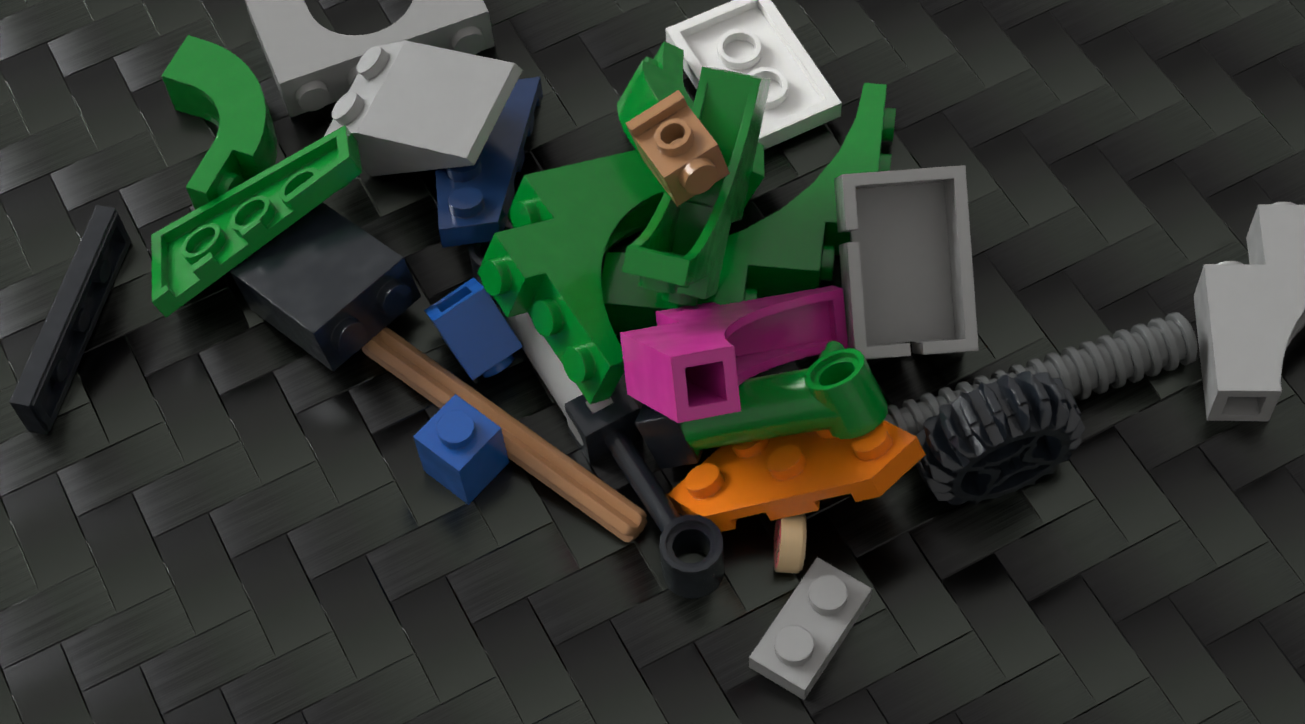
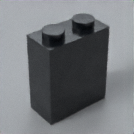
(326, 285)

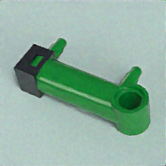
(830, 394)

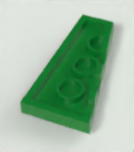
(239, 222)

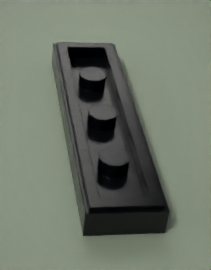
(71, 321)

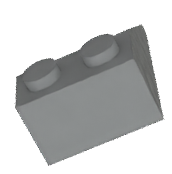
(422, 106)

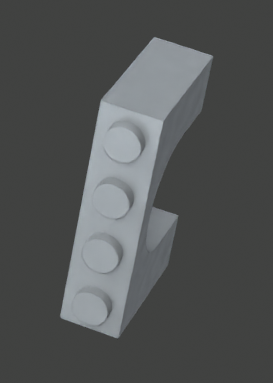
(320, 65)

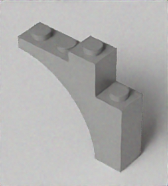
(1252, 316)

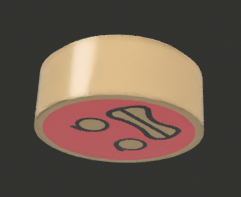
(790, 544)

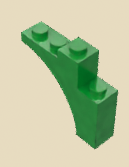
(687, 244)
(555, 255)

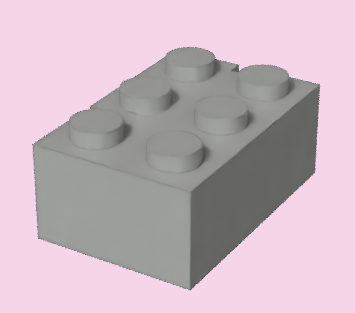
(907, 261)

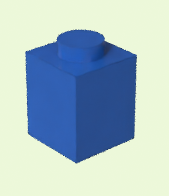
(474, 330)
(461, 449)

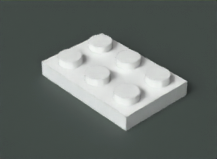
(758, 42)

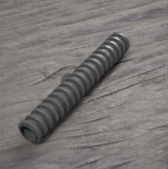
(1081, 370)

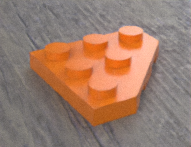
(794, 473)

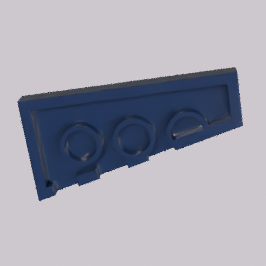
(478, 197)

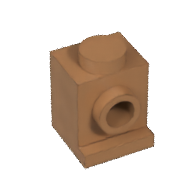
(677, 148)

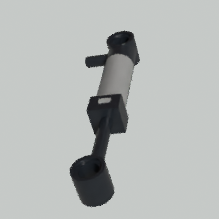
(611, 429)

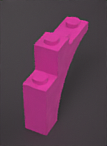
(703, 352)

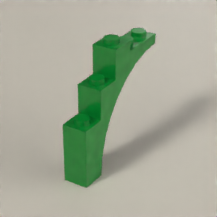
(782, 251)

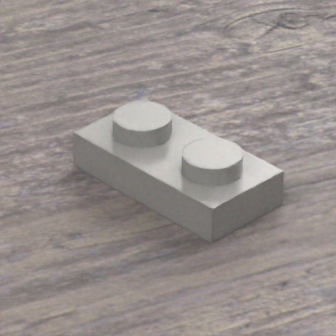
(810, 628)

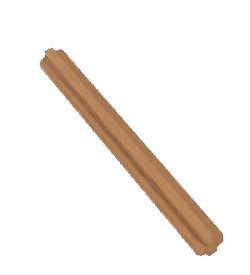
(522, 444)

